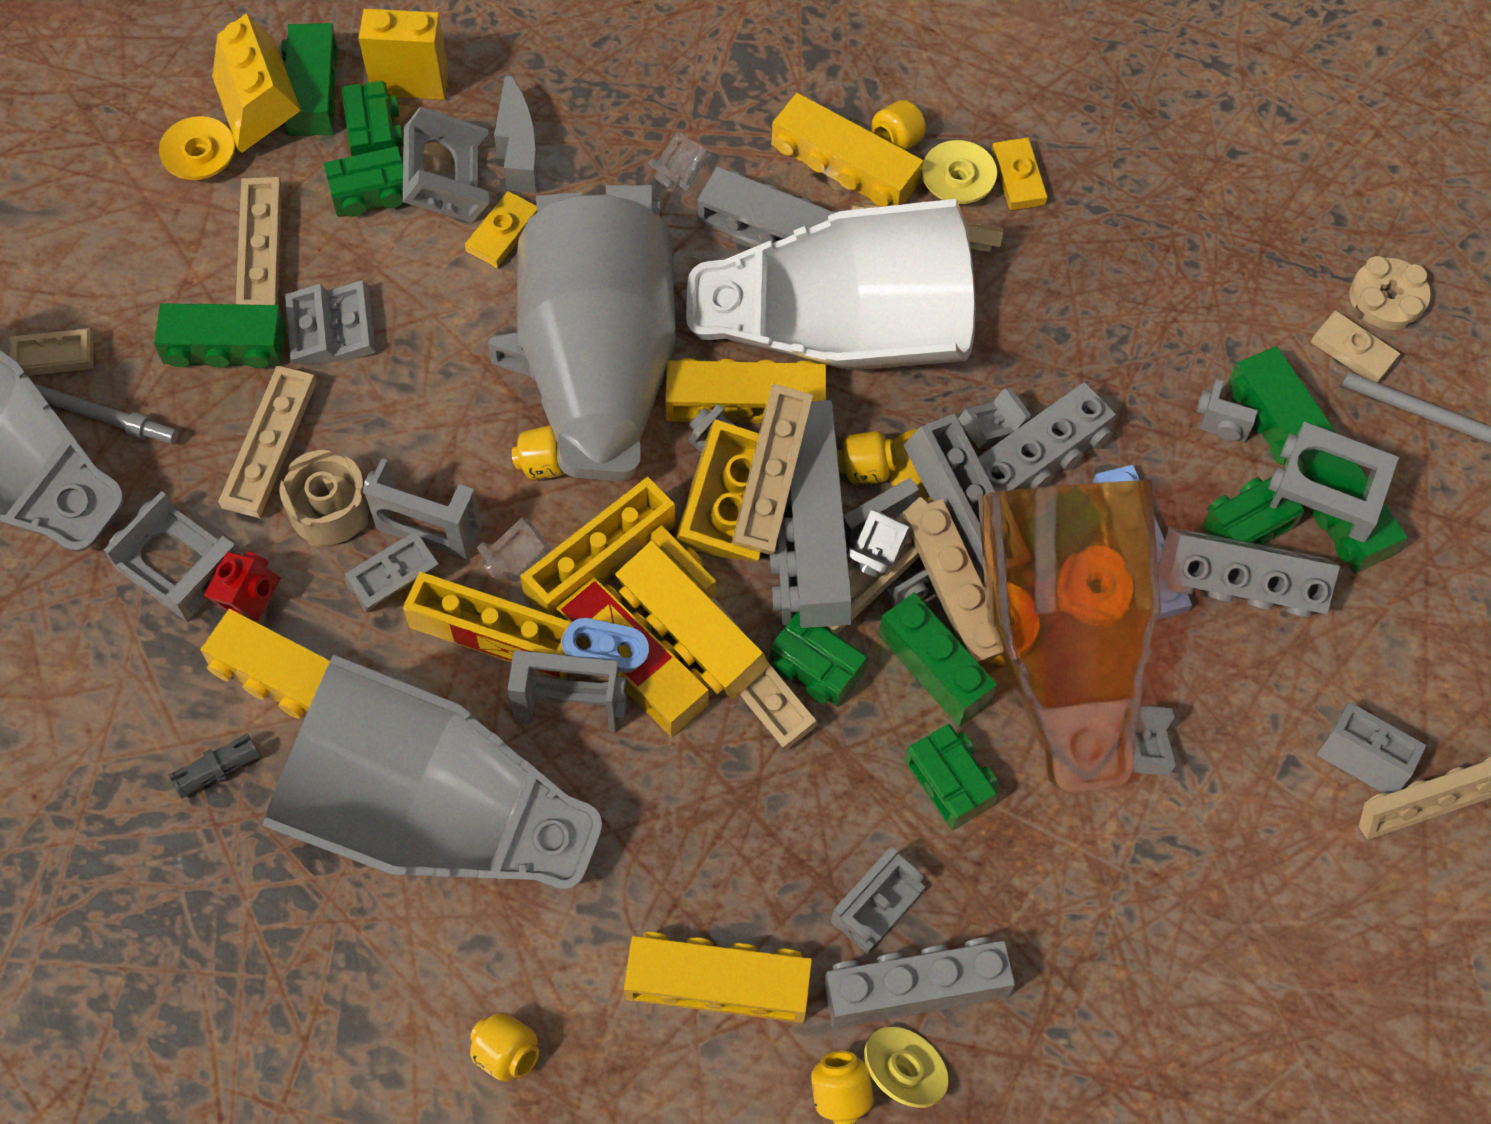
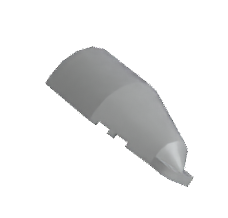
(596, 326)
(45, 473)
(423, 788)

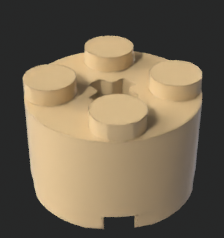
(325, 498)

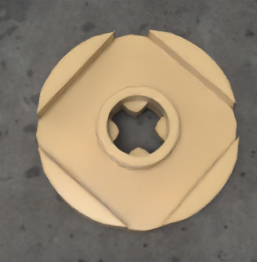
(1392, 273)

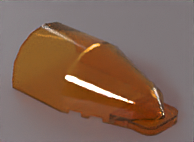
(1074, 617)

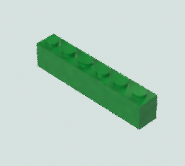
(1283, 405)

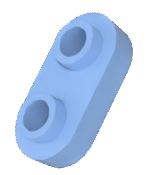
(604, 642)

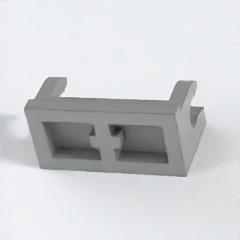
(390, 570)
(1371, 750)
(878, 900)

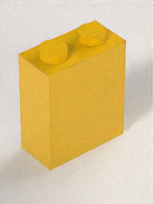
(405, 52)

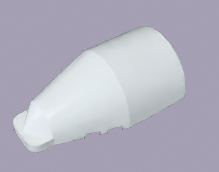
(848, 291)

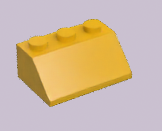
(252, 82)
(718, 493)

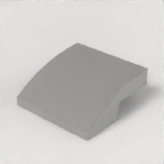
(330, 323)

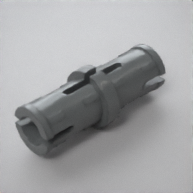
(214, 765)

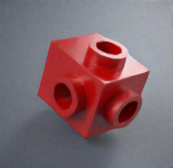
(243, 584)

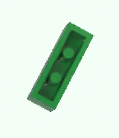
(312, 70)
(220, 335)
(937, 659)

